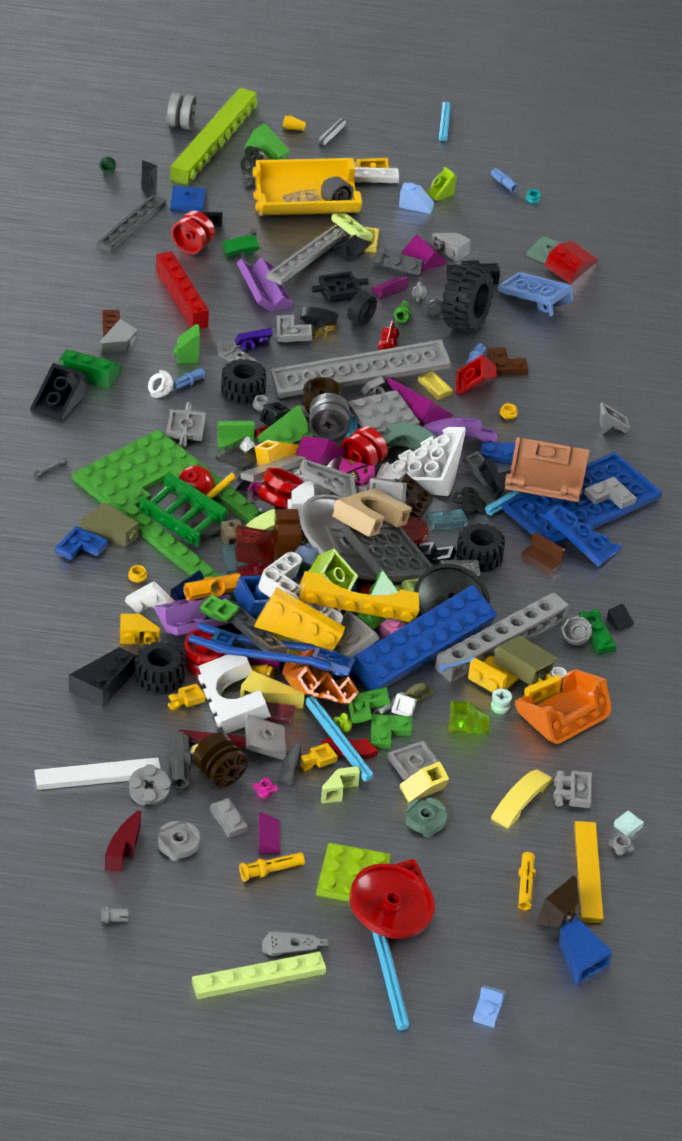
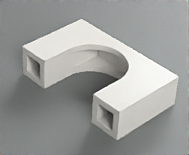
(231, 712)

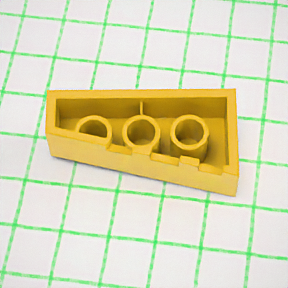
(297, 620)

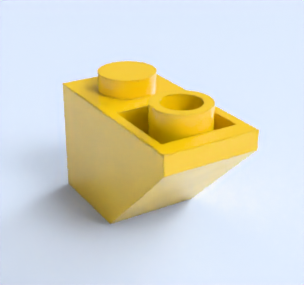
(137, 630)

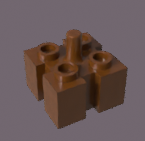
(287, 531)

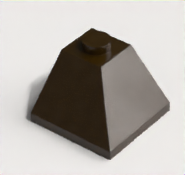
(560, 905)

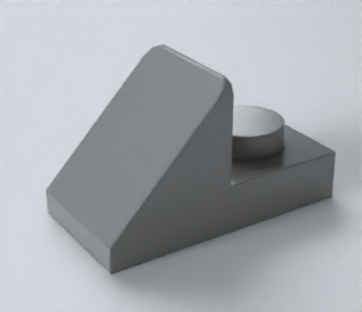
(610, 417)

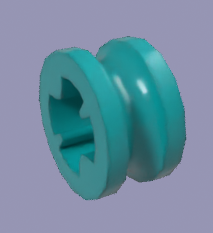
(533, 196)

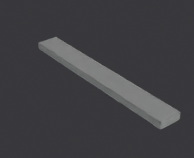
(307, 254)

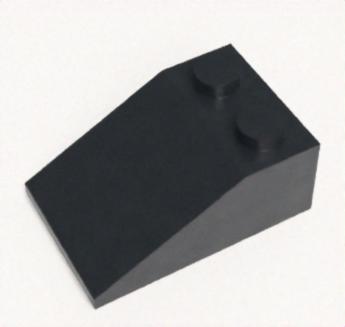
(60, 391)

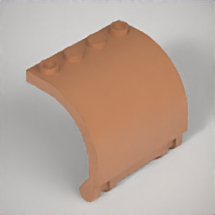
(547, 469)

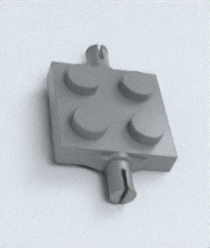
(186, 425)

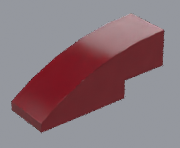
(123, 843)

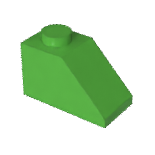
(188, 346)

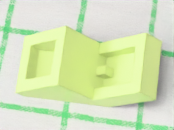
(342, 778)

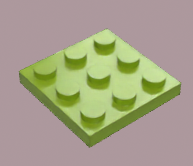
(342, 866)

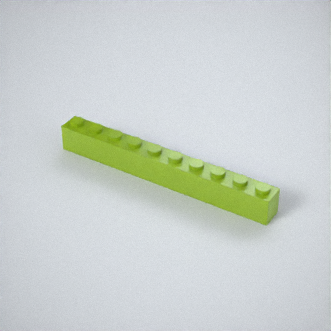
(213, 136)

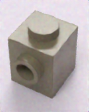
(228, 532)

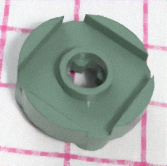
(426, 825)

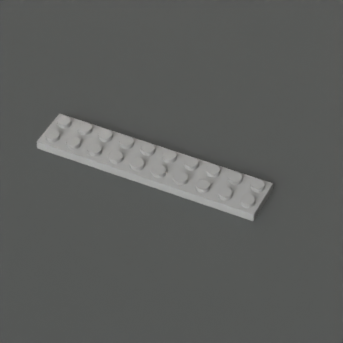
(363, 367)

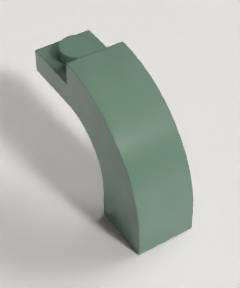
(406, 435)

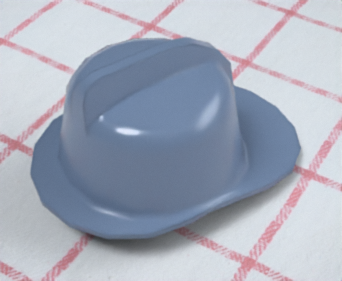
(308, 554)

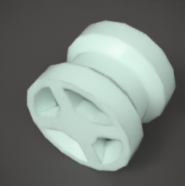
(501, 701)

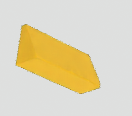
(372, 163)

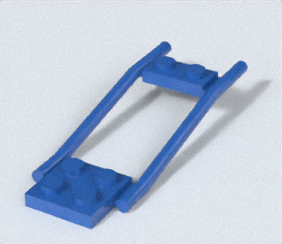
(321, 659)

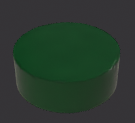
(107, 164)

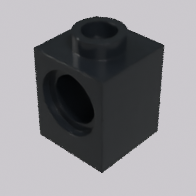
(273, 412)

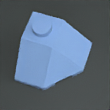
(415, 198)

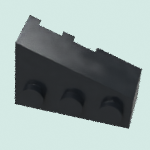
(103, 676)

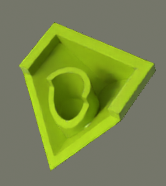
(442, 185)

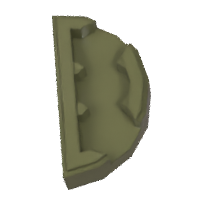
(419, 691)

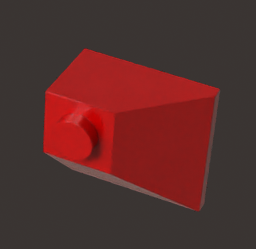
(475, 375)

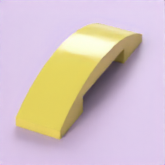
(519, 796)

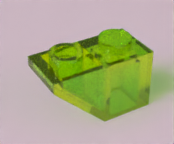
(467, 718)

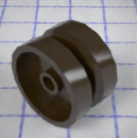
(319, 386)

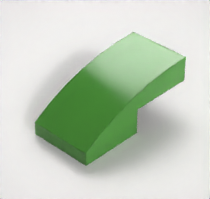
(219, 609)

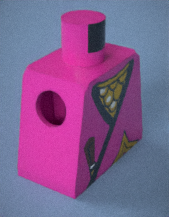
(360, 471)

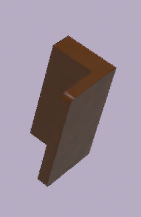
(544, 554)

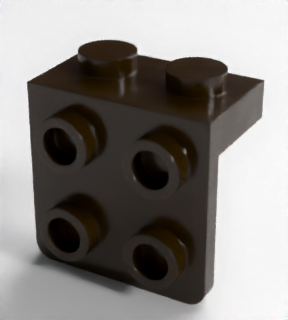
(416, 496)

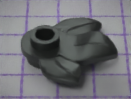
(251, 155)
(469, 499)

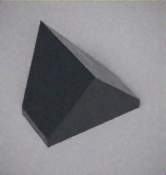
(350, 247)

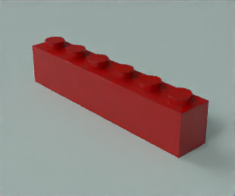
(182, 290)

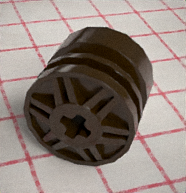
(220, 760)

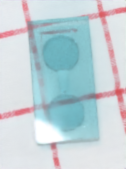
(446, 519)

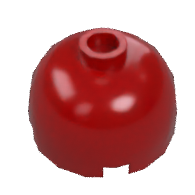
(198, 478)

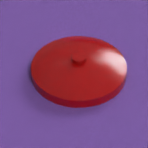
(391, 901)

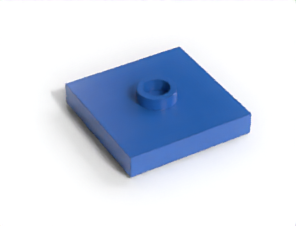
(187, 198)

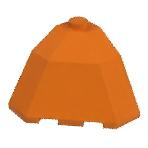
(319, 682)

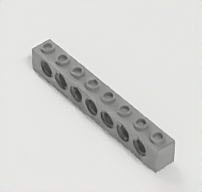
(527, 622)

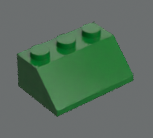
(97, 370)

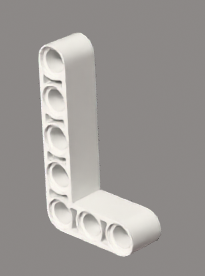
(281, 574)

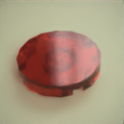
(416, 529)

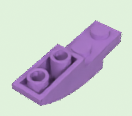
(473, 428)

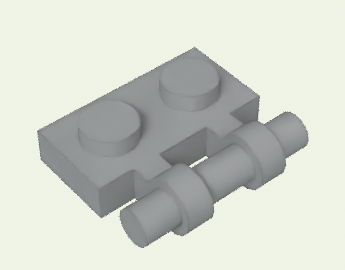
(579, 789)

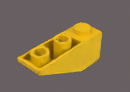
(274, 450)

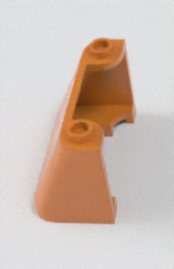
(575, 709)

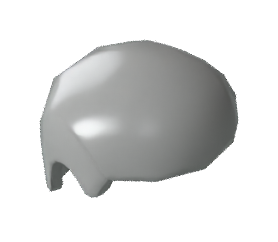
(577, 630)

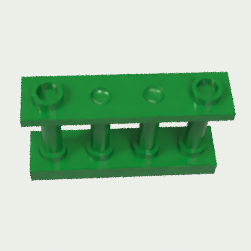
(185, 494)

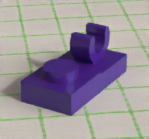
(250, 338)

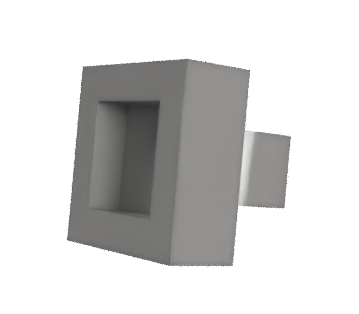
(374, 386)

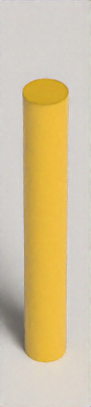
(223, 484)

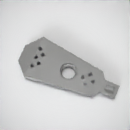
(231, 352)
(280, 942)

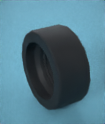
(362, 308)

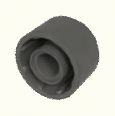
(336, 189)

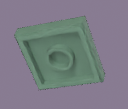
(541, 249)

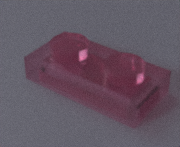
(280, 713)

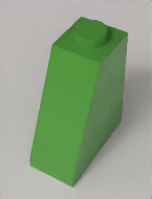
(268, 142)

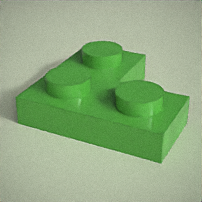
(361, 705)
(386, 725)

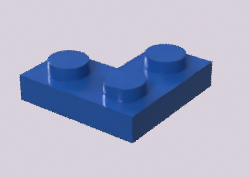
(80, 540)

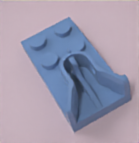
(538, 289)

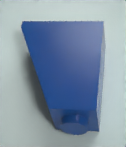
(583, 951)

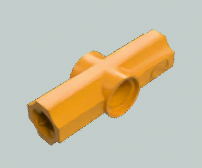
(203, 588)

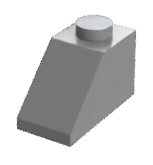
(118, 338)

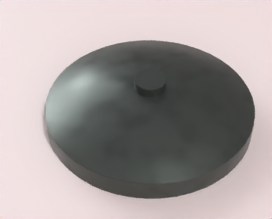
(443, 583)

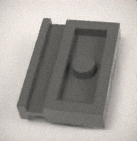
(262, 505)

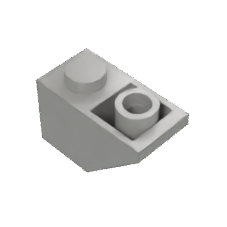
(451, 245)

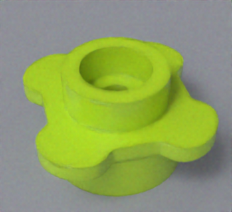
(343, 723)

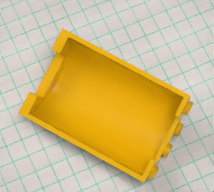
(284, 177)

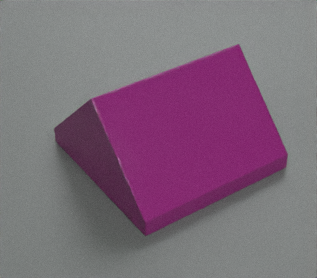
(422, 250)
(319, 450)

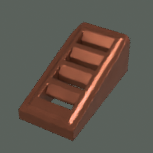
(109, 319)

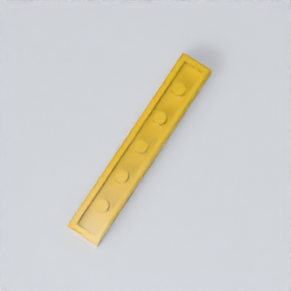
(588, 872)

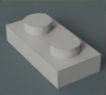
(228, 818)

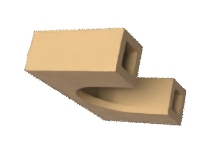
(369, 509)

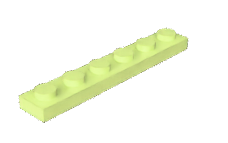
(258, 975)

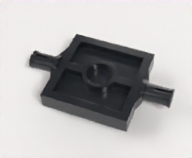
(339, 285)

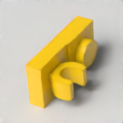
(544, 689)

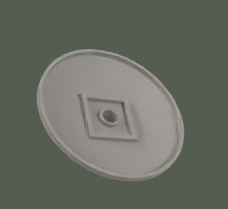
(325, 533)

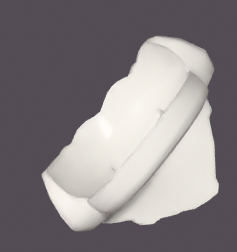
(166, 386)

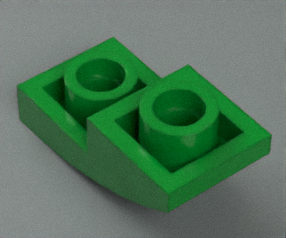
(245, 244)

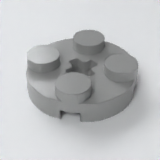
(149, 796)
(178, 849)

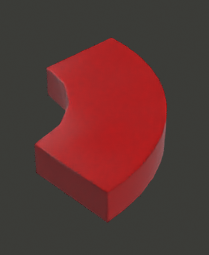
(362, 746)

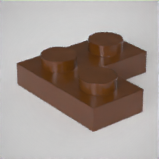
(507, 366)

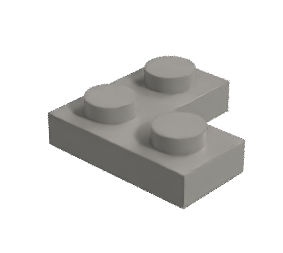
(289, 332)
(612, 490)

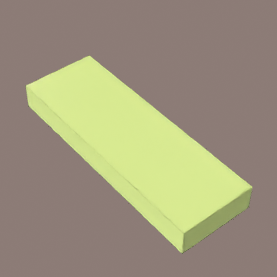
(351, 226)

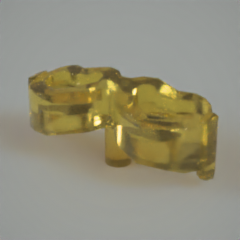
(323, 330)

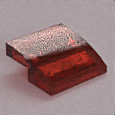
(254, 545)

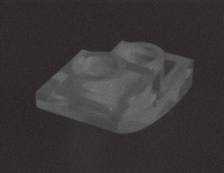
(302, 196)

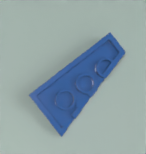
(592, 544)

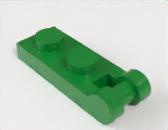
(600, 637)

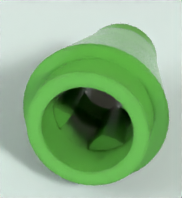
(403, 312)

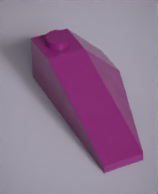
(423, 408)

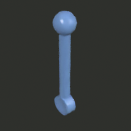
(442, 667)

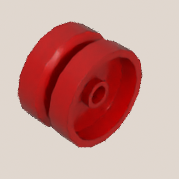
(193, 232)
(365, 446)
(278, 486)
(197, 655)

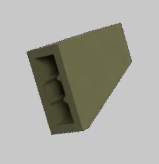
(111, 525)

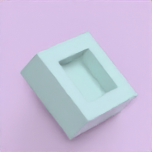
(628, 824)

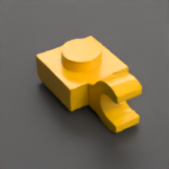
(187, 695)
(320, 755)

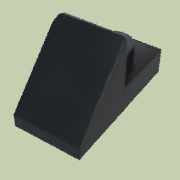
(493, 479)

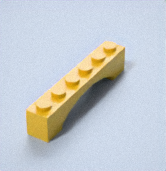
(320, 591)

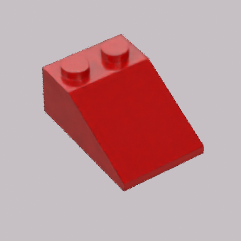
(569, 261)

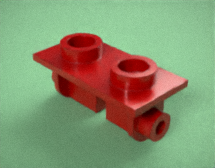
(389, 337)

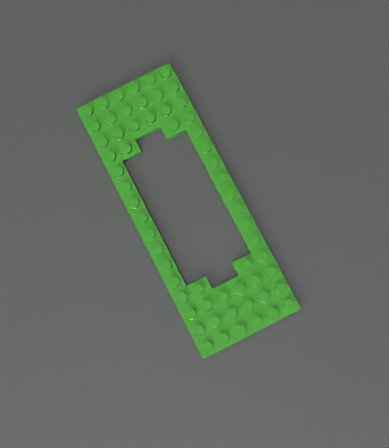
(132, 470)

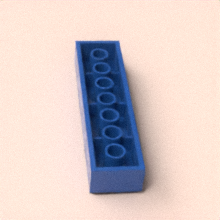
(423, 639)

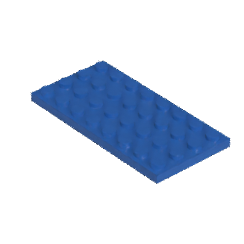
(530, 509)

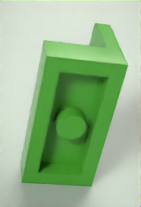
(234, 430)

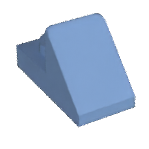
(489, 1006)

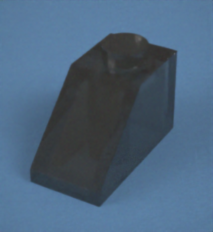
(238, 453)

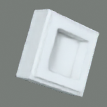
(403, 705)

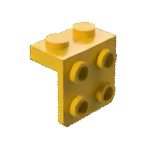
(490, 675)

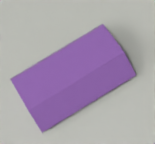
(266, 292)
(184, 615)

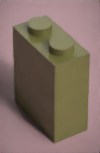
(524, 659)

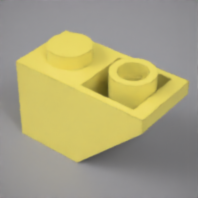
(425, 782)

